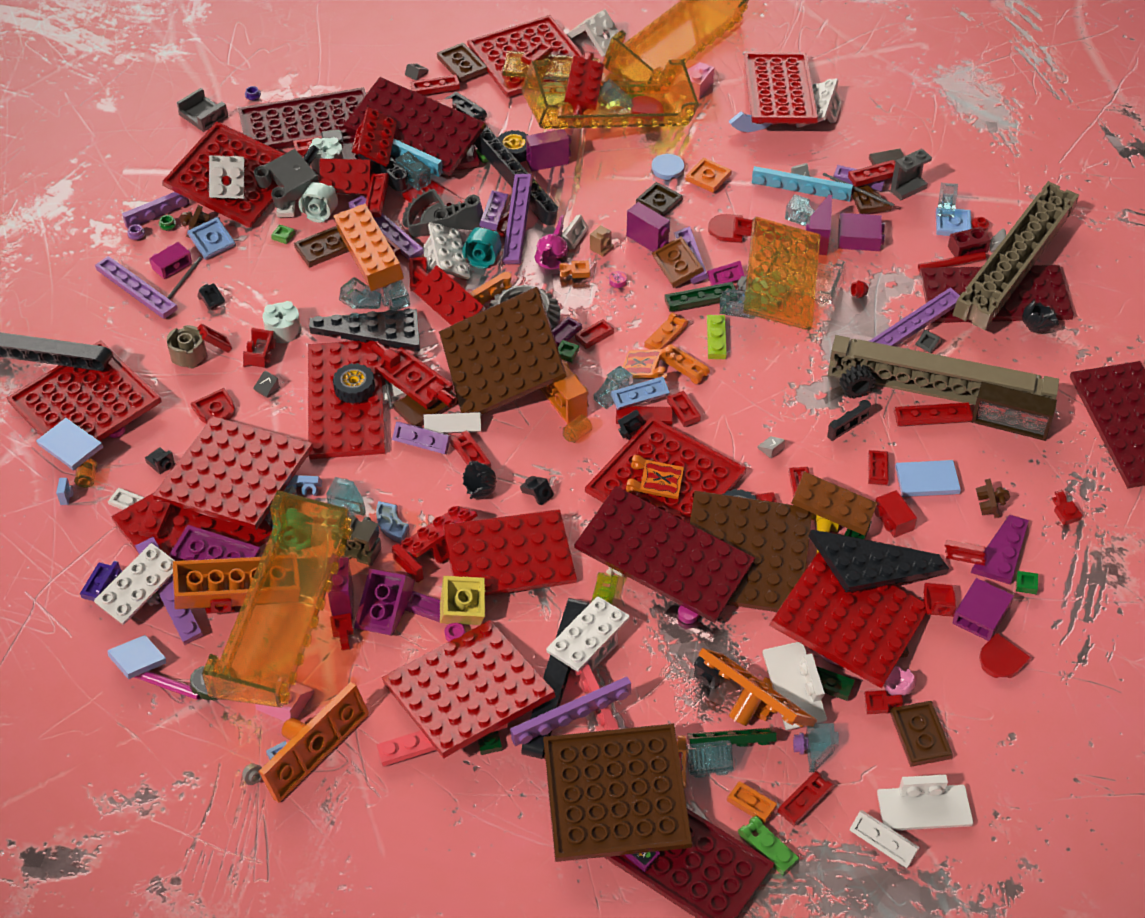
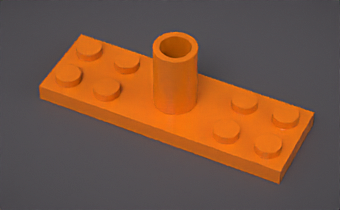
(754, 693)
(312, 741)

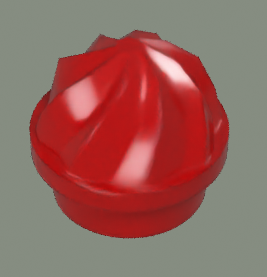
(859, 289)

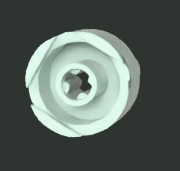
(328, 149)
(318, 202)
(283, 321)

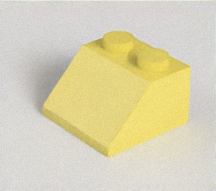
(462, 600)

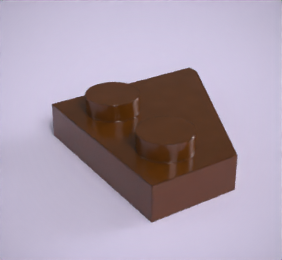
(867, 204)

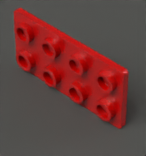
(375, 137)
(433, 537)

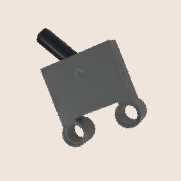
(290, 174)

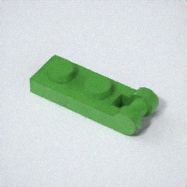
(768, 845)

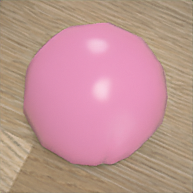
(900, 682)

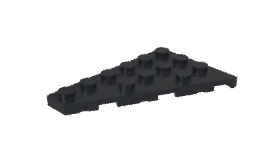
(387, 327)
(872, 564)

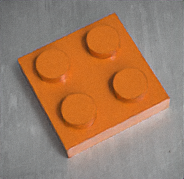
(708, 175)

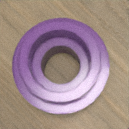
(135, 232)
(800, 743)

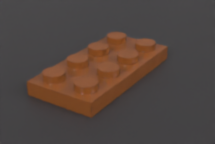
(834, 503)

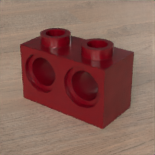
(969, 242)

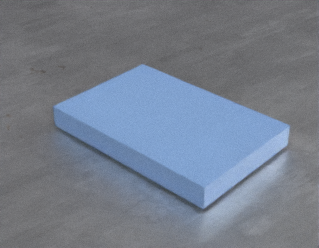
(69, 444)
(927, 478)

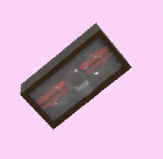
(1014, 411)

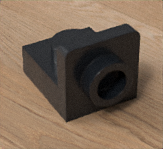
(211, 296)
(630, 423)
(160, 460)

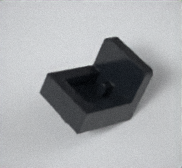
(537, 487)
(705, 674)

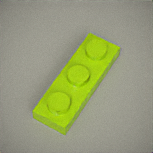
(716, 337)

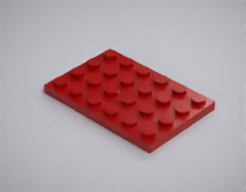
(512, 551)

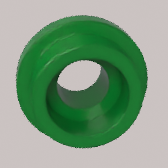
(167, 222)

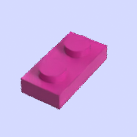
(726, 273)

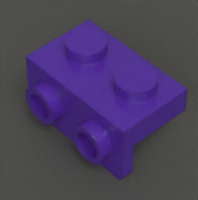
(100, 580)

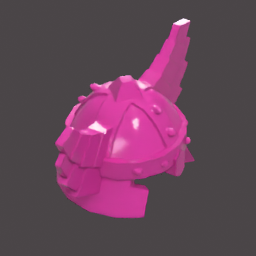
(552, 248)

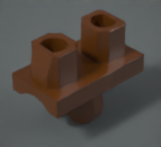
(193, 220)
(999, 496)

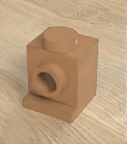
(601, 241)

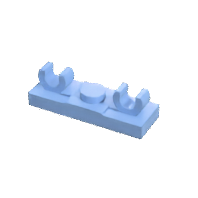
(640, 393)
(306, 482)

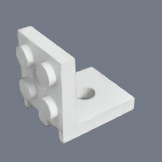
(594, 28)
(226, 166)

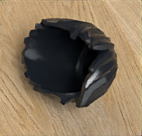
(1038, 317)
(479, 480)

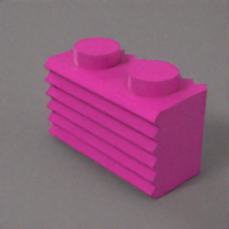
(170, 260)

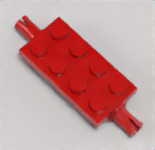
(584, 83)
(446, 295)
(413, 376)

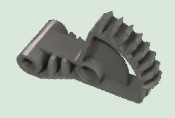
(457, 216)

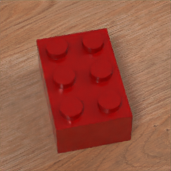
(346, 175)

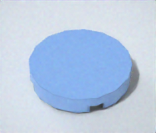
(667, 166)

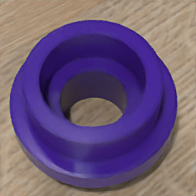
(252, 93)

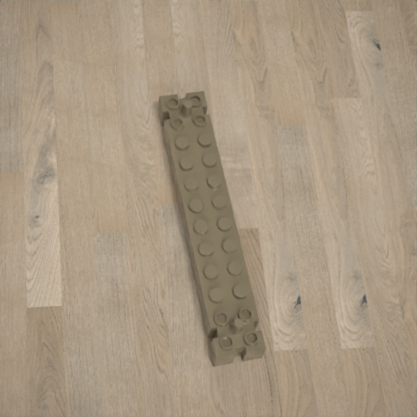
(1015, 255)
(931, 373)

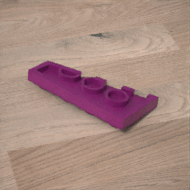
(204, 545)
(1003, 551)

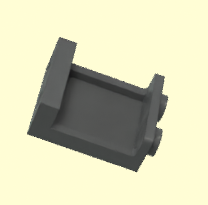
(201, 110)
(908, 174)

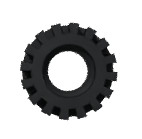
(857, 381)

